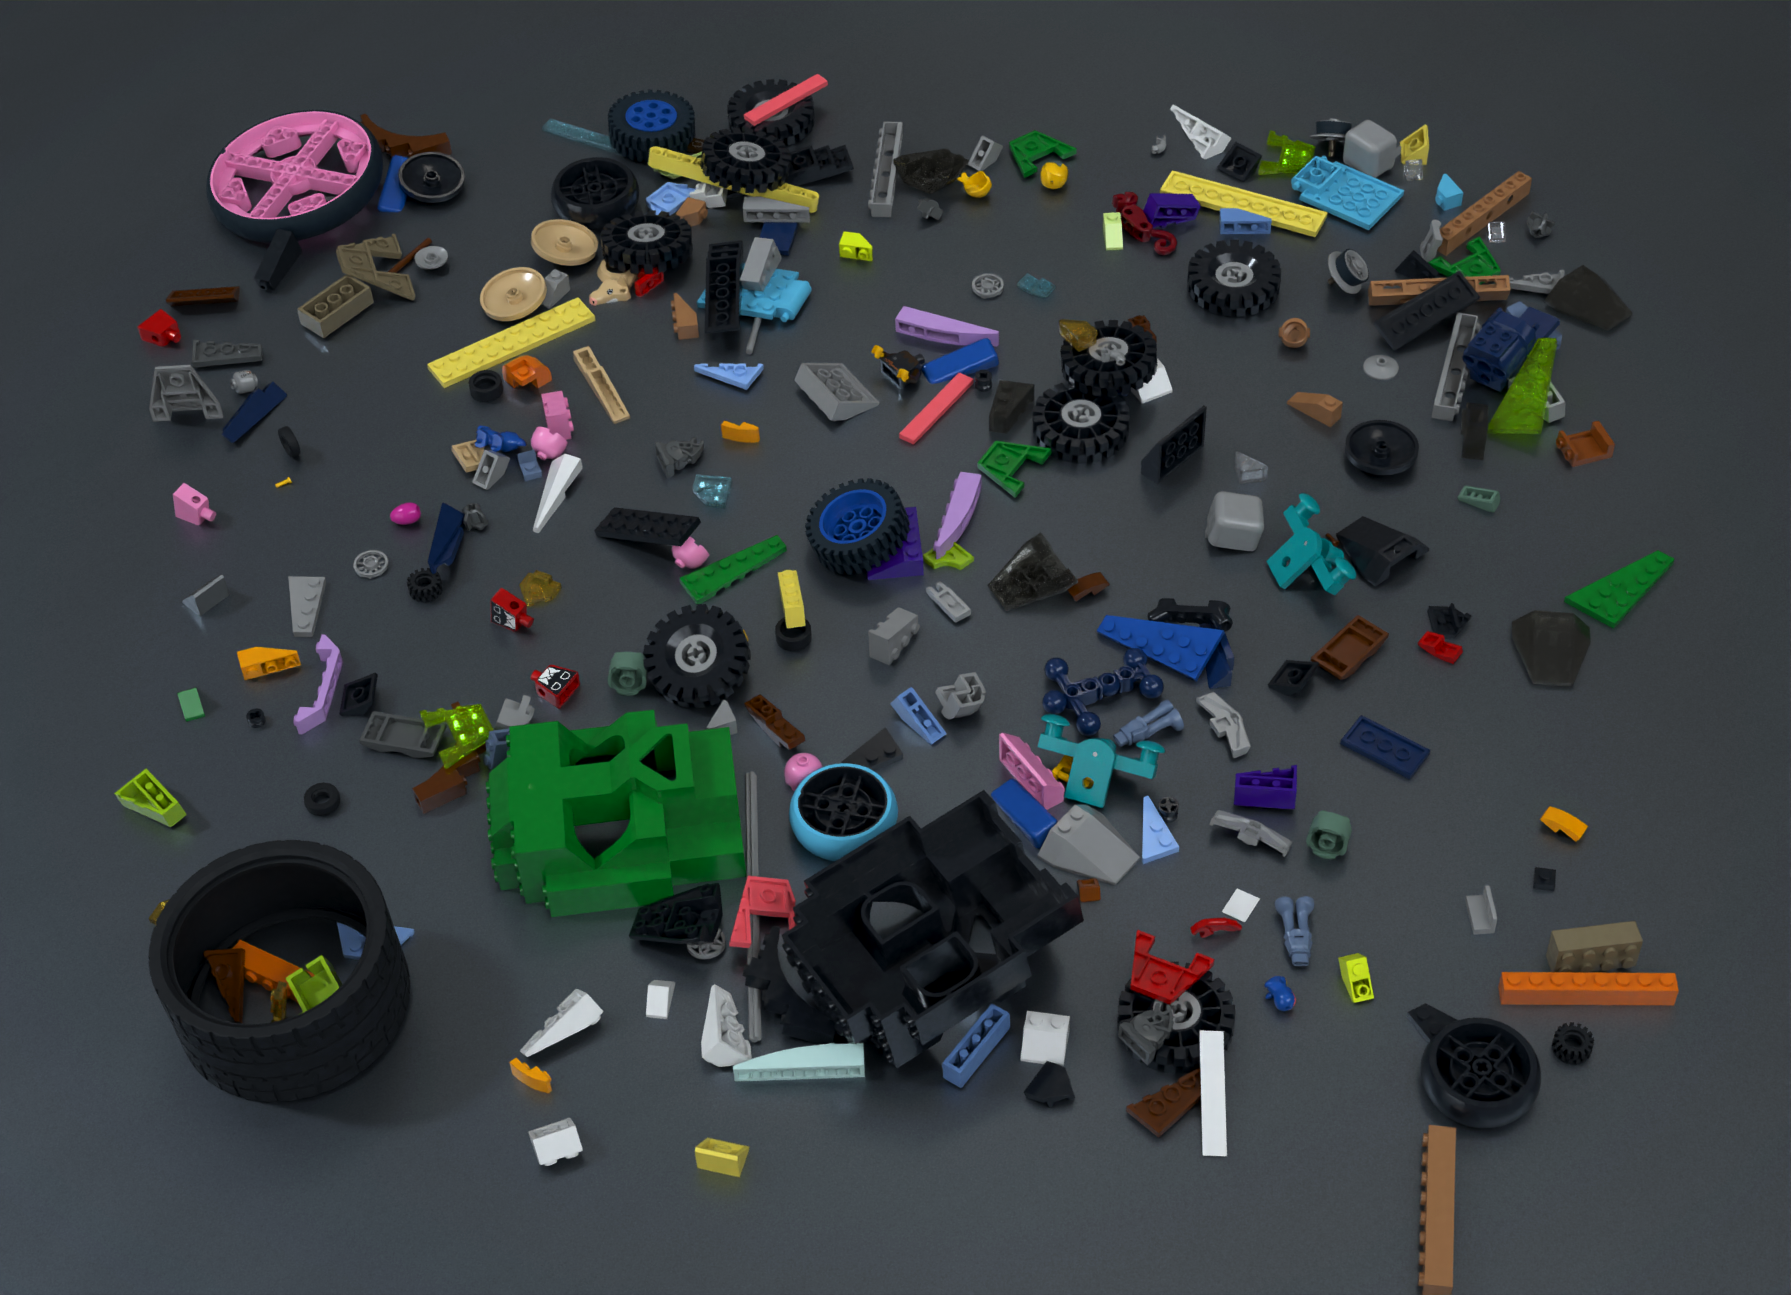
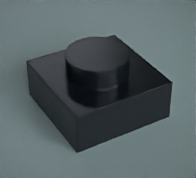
(1544, 879)

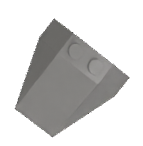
(181, 390)
(1088, 846)

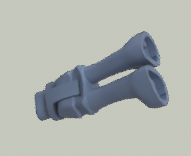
(1138, 730)
(1296, 940)

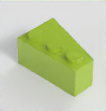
(151, 799)

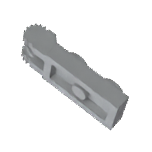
(948, 602)

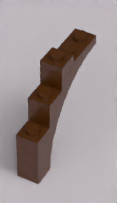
(406, 145)
(447, 783)

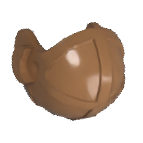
(1294, 333)

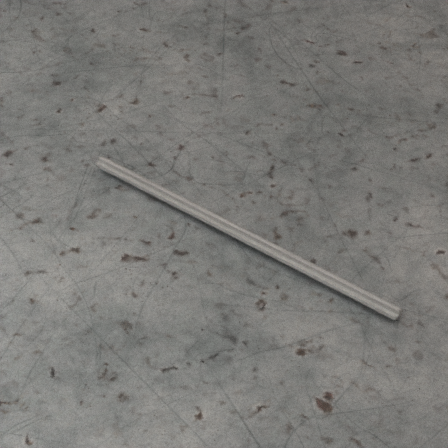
(754, 994)

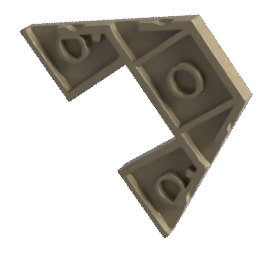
(358, 262)

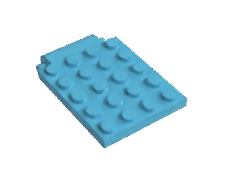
(1345, 192)
(780, 298)

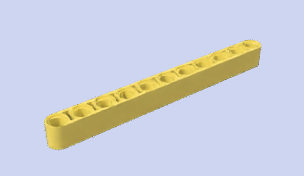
(690, 168)

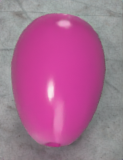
(406, 514)

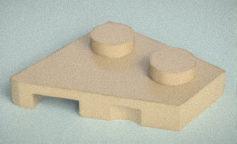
(468, 455)

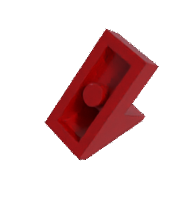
(647, 281)

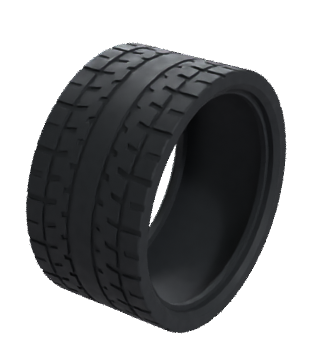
(253, 891)

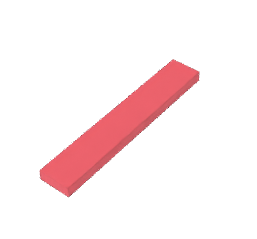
(785, 99)
(936, 408)

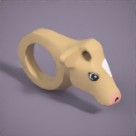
(614, 287)

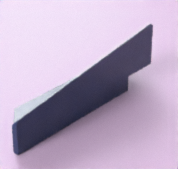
(1220, 664)

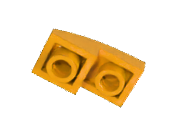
(743, 433)
(1559, 819)
(532, 1077)

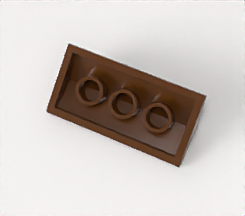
(203, 296)

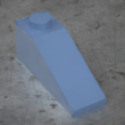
(1243, 222)
(917, 716)

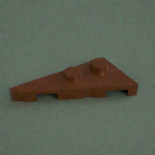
(229, 972)

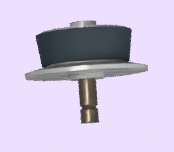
(1332, 131)
(1347, 270)

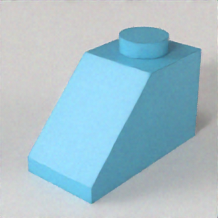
(1448, 194)

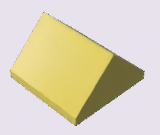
(1416, 146)
(721, 1156)

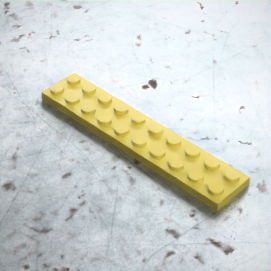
(1218, 195)
(511, 342)

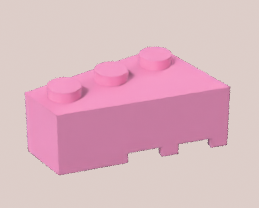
(556, 414)

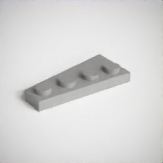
(305, 601)

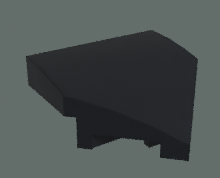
(1447, 620)
(1050, 1085)

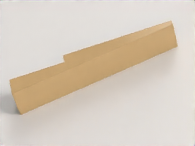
(600, 384)

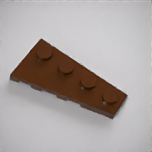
(1168, 1105)

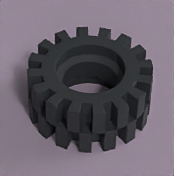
(427, 592)
(1575, 1033)

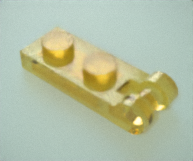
(279, 1002)

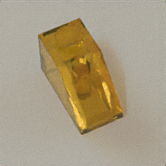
(1078, 333)

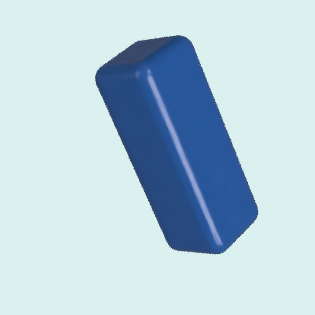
(392, 196)
(965, 360)
(1024, 811)

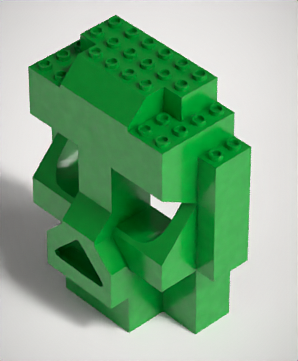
(675, 831)

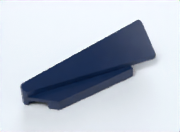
(253, 410)
(446, 537)

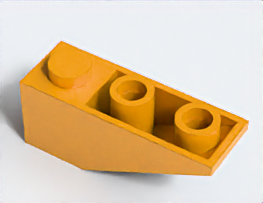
(263, 661)

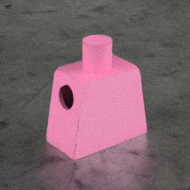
(192, 505)

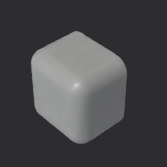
(1370, 149)
(1235, 521)

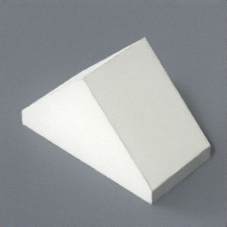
(659, 998)

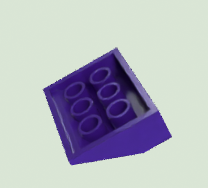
(908, 559)

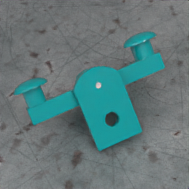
(1309, 549)
(1095, 760)

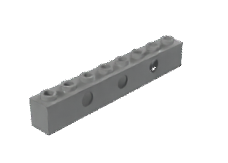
(889, 141)
(1462, 334)

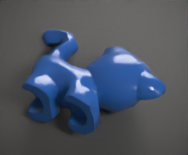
(502, 441)

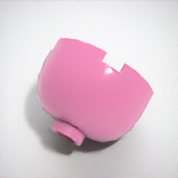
(547, 444)
(689, 554)
(799, 767)

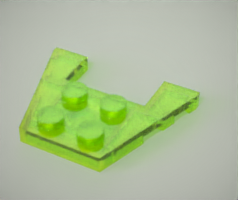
(1292, 157)
(467, 725)

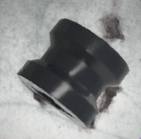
(983, 380)
(1171, 805)

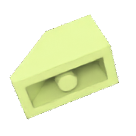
(1112, 231)

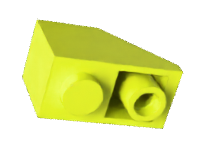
(855, 247)
(1356, 977)

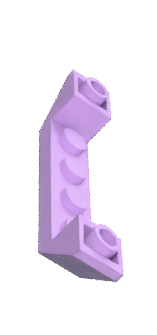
(312, 716)

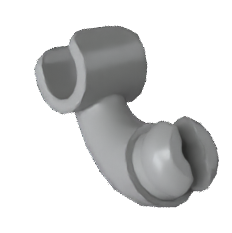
(1160, 145)
(1106, 356)

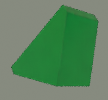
(191, 704)

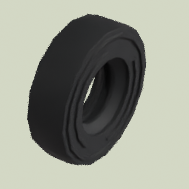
(289, 441)
(323, 808)

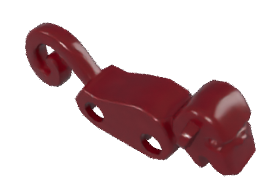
(1138, 223)

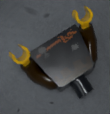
(900, 366)

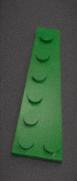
(708, 580)

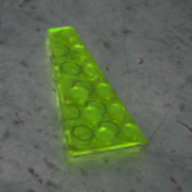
(1527, 397)

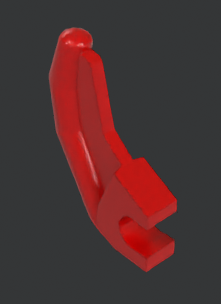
(1208, 926)

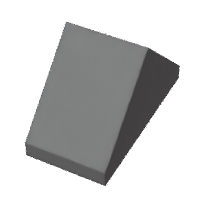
(723, 718)

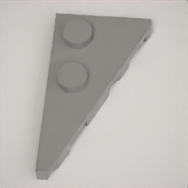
(1537, 282)

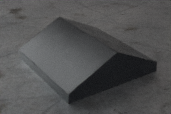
(1240, 162)
(1292, 676)
(358, 696)

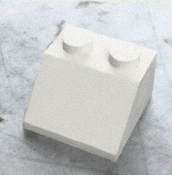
(1156, 387)
(1045, 1038)
(555, 1142)

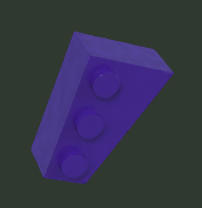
(1170, 208)
(1267, 789)

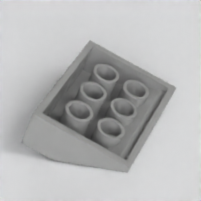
(834, 390)

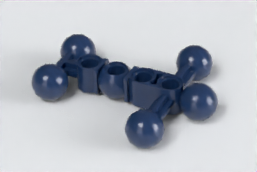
(1089, 690)

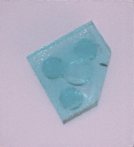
(712, 490)

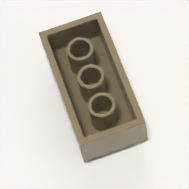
(335, 305)
(1594, 947)

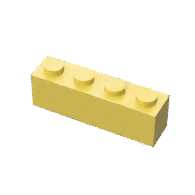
(791, 599)

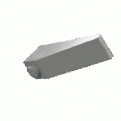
(770, 210)

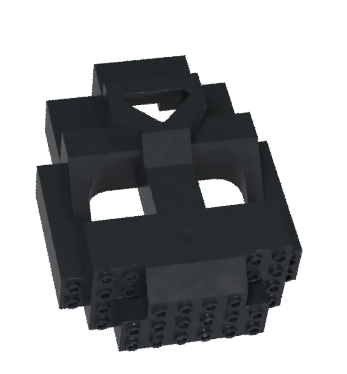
(951, 873)

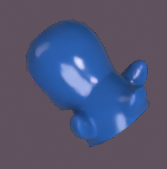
(1283, 995)

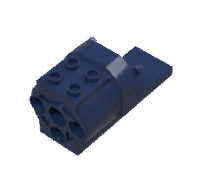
(1505, 344)

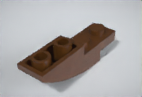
(773, 723)

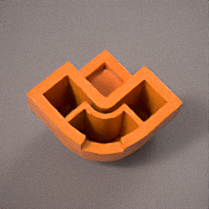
(525, 370)

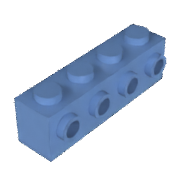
(976, 1045)

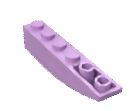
(941, 329)
(958, 511)

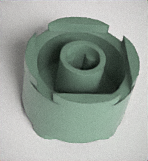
(627, 673)
(1329, 834)

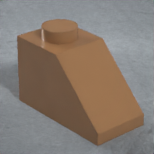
(693, 211)

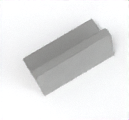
(1482, 912)

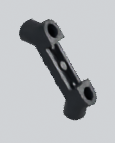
(1215, 613)

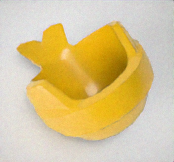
(976, 185)

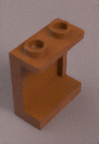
(1586, 445)

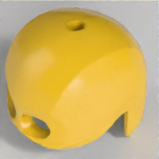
(1054, 173)

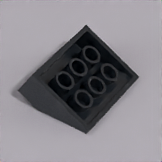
(1175, 447)

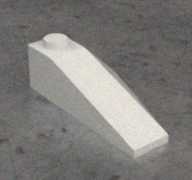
(574, 1015)
(722, 1034)

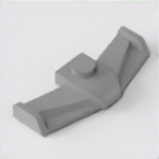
(1226, 722)
(1252, 831)

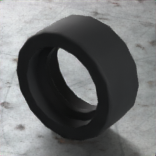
(482, 377)
(792, 644)

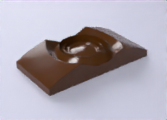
(1350, 647)

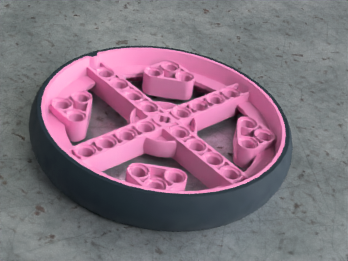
(294, 175)

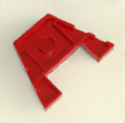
(1160, 977)

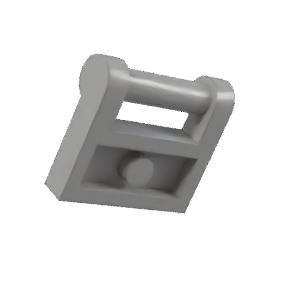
(1432, 241)

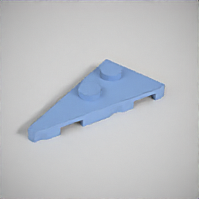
(731, 373)
(1156, 836)

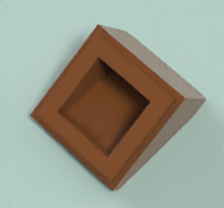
(1089, 890)

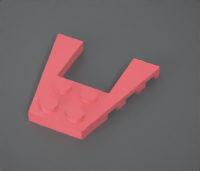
(764, 898)

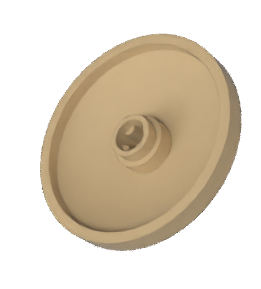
(564, 242)
(513, 294)

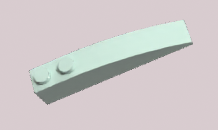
(805, 1062)

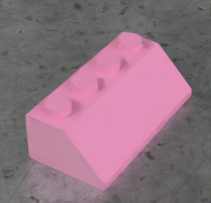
(1030, 771)

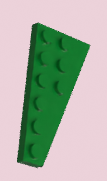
(1620, 591)

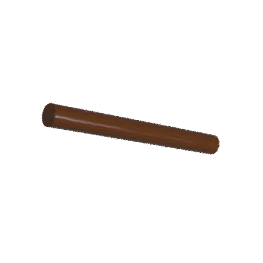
(410, 256)

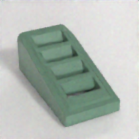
(1489, 503)

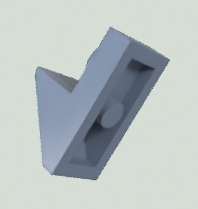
(529, 465)

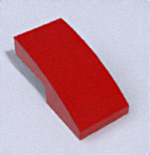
(1436, 646)

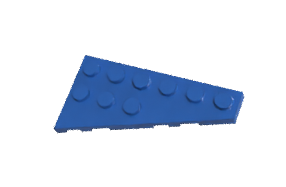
(1172, 645)

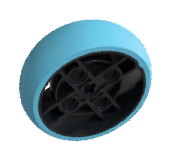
(842, 809)

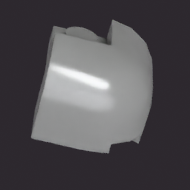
(963, 697)
(515, 713)

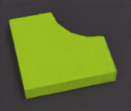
(955, 557)

